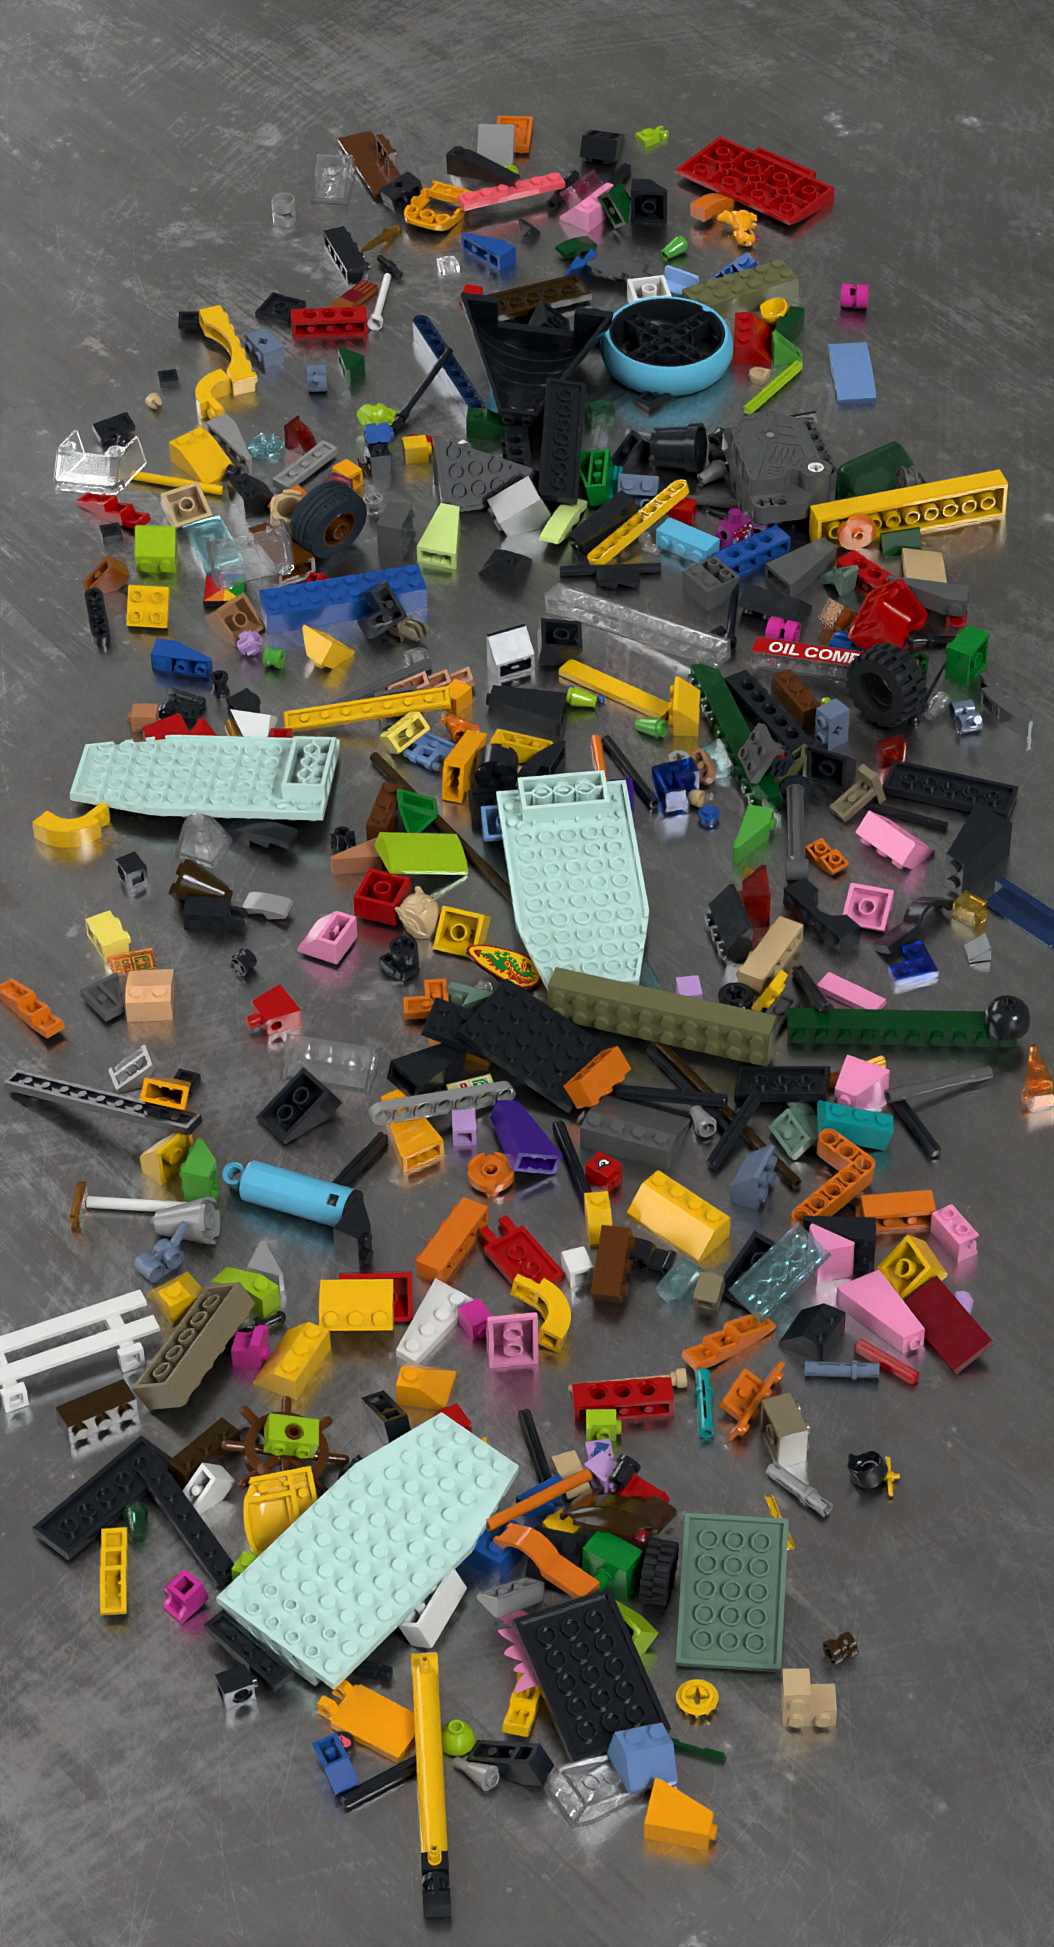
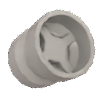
(373, 505)

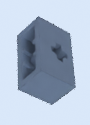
(264, 348)
(832, 724)

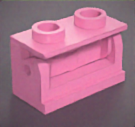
(954, 1233)

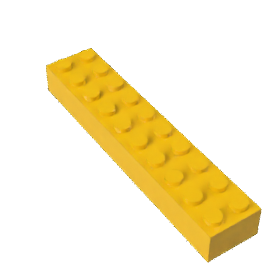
(920, 506)

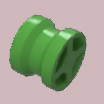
(274, 657)

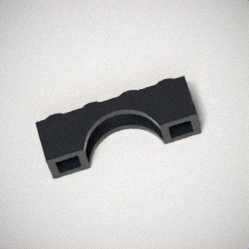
(836, 930)

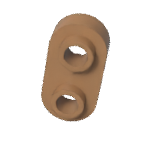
(706, 766)

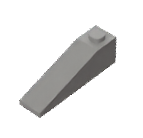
(230, 440)

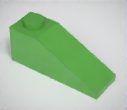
(753, 831)

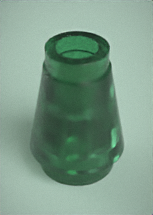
(136, 1520)

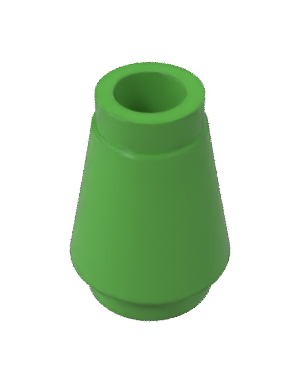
(676, 247)
(652, 726)

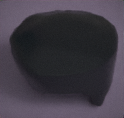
(867, 1469)

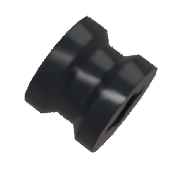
(242, 962)

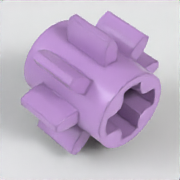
(249, 643)

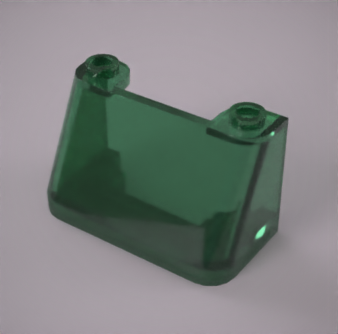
(872, 472)

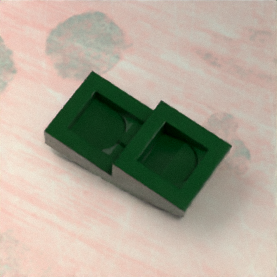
(573, 247)

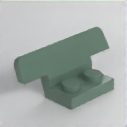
(796, 1128)

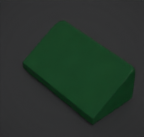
(893, 541)

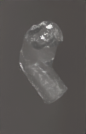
(646, 544)

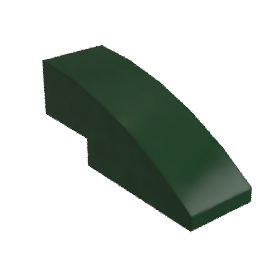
(792, 324)

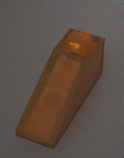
(1038, 1084)

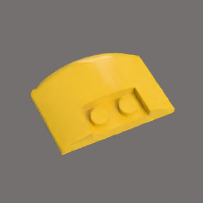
(275, 1504)

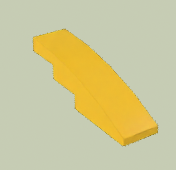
(114, 1571)
(522, 1710)

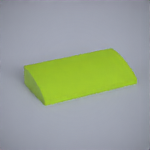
(421, 853)

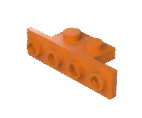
(745, 1395)

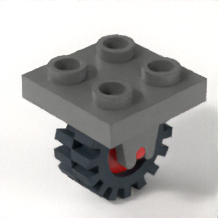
(764, 754)

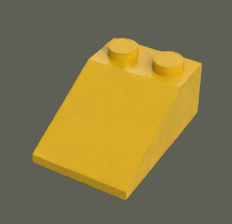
(199, 456)

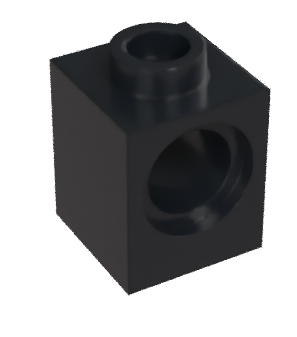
(132, 870)
(236, 1686)

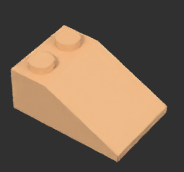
(149, 995)

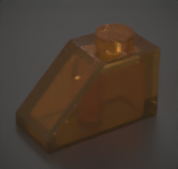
(836, 616)

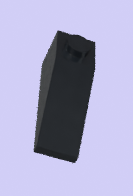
(386, 1416)
(515, 1760)

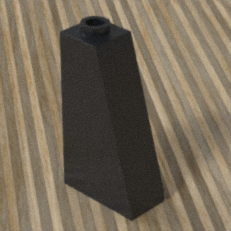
(602, 523)
(529, 707)
(426, 1069)

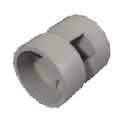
(284, 209)

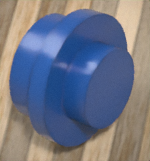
(708, 814)

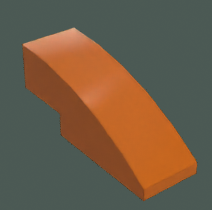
(710, 206)

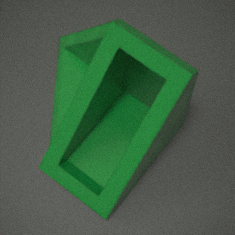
(416, 810)

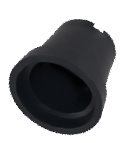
(680, 447)

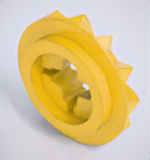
(687, 1692)

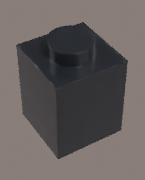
(243, 701)

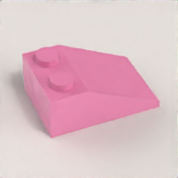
(512, 1340)

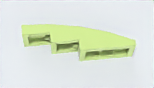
(562, 521)

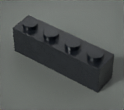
(346, 255)

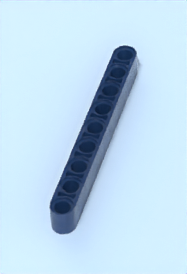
(451, 372)

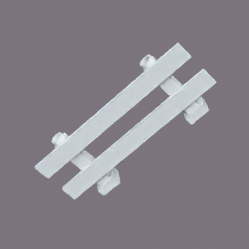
(118, 1334)

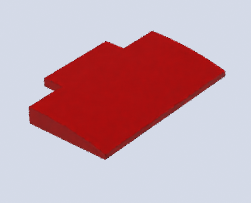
(758, 180)

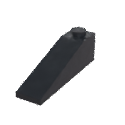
(475, 166)

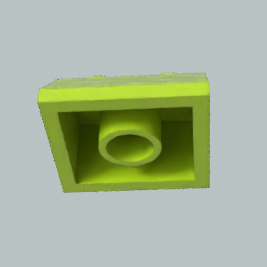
(156, 549)

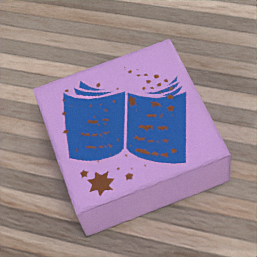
(595, 1447)

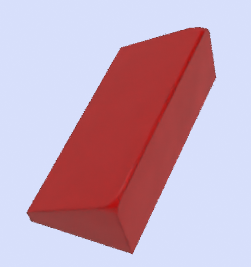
(168, 726)

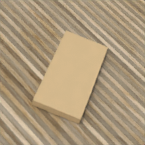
(923, 565)

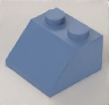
(642, 1756)

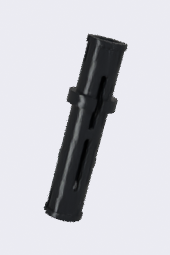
(556, 198)

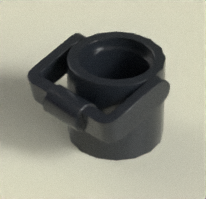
(403, 958)

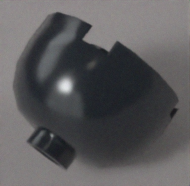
(1007, 1017)

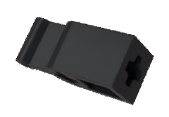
(648, 1256)

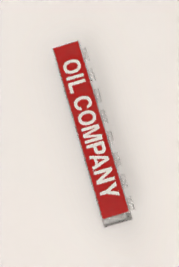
(803, 658)

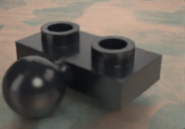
(113, 428)

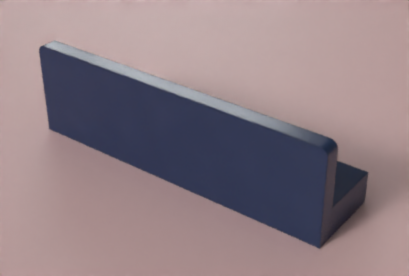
(1023, 911)

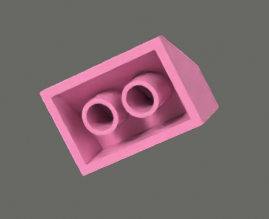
(588, 212)
(893, 841)

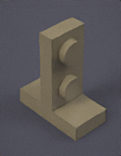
(859, 794)

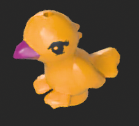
(741, 225)

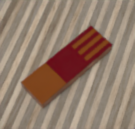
(356, 295)

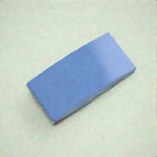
(852, 373)

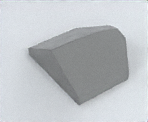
(131, 1071)

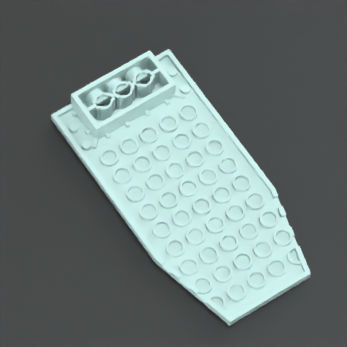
(211, 776)
(575, 874)
(370, 1549)

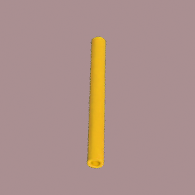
(177, 482)

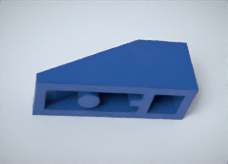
(489, 250)

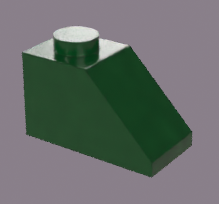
(616, 204)

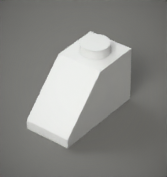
(208, 1486)

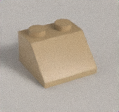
(185, 505)

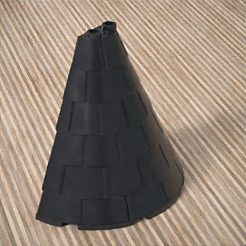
(524, 355)

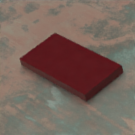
(948, 1325)

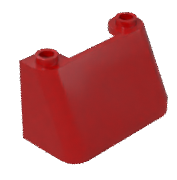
(887, 616)

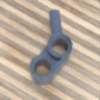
(317, 377)
(965, 717)
(164, 1258)

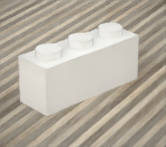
(432, 1614)

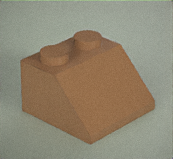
(233, 619)

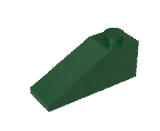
(485, 424)

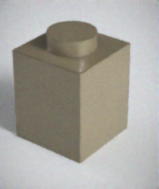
(709, 1291)

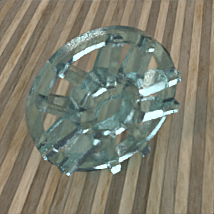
(268, 444)

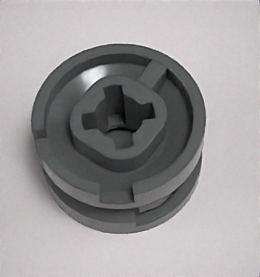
(907, 477)

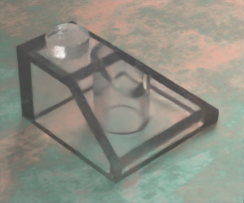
(202, 840)

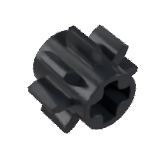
(342, 839)

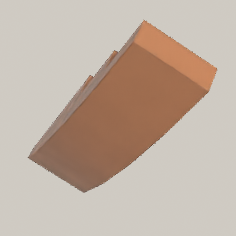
(436, 680)

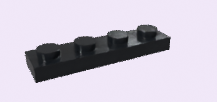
(249, 1650)

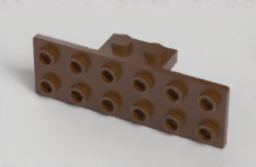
(373, 159)

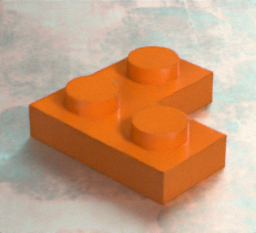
(420, 1006)

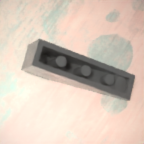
(939, 596)

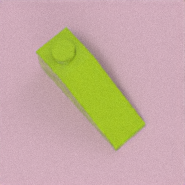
(261, 1289)

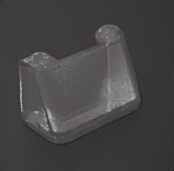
(251, 556)

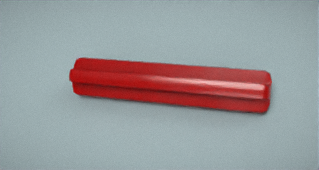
(886, 1361)

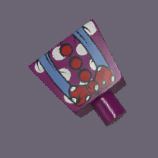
(734, 529)

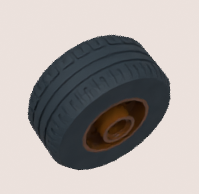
(328, 519)

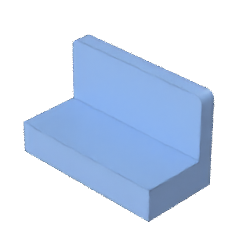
(678, 280)

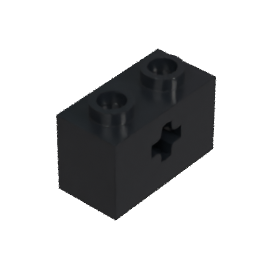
(400, 191)

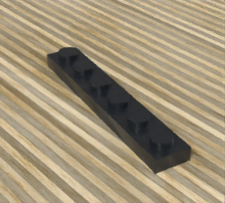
(188, 1523)

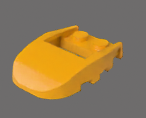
(427, 218)

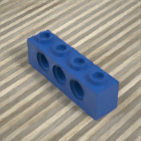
(755, 550)

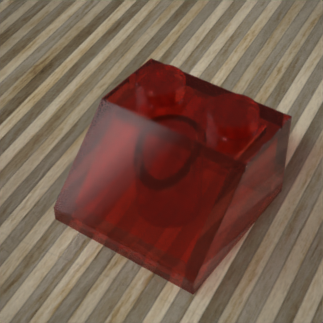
(757, 897)

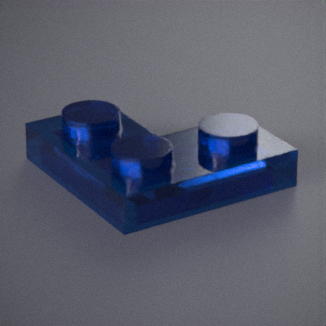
(917, 967)

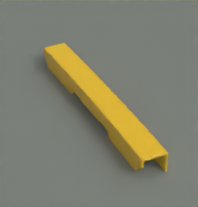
(776, 1514)

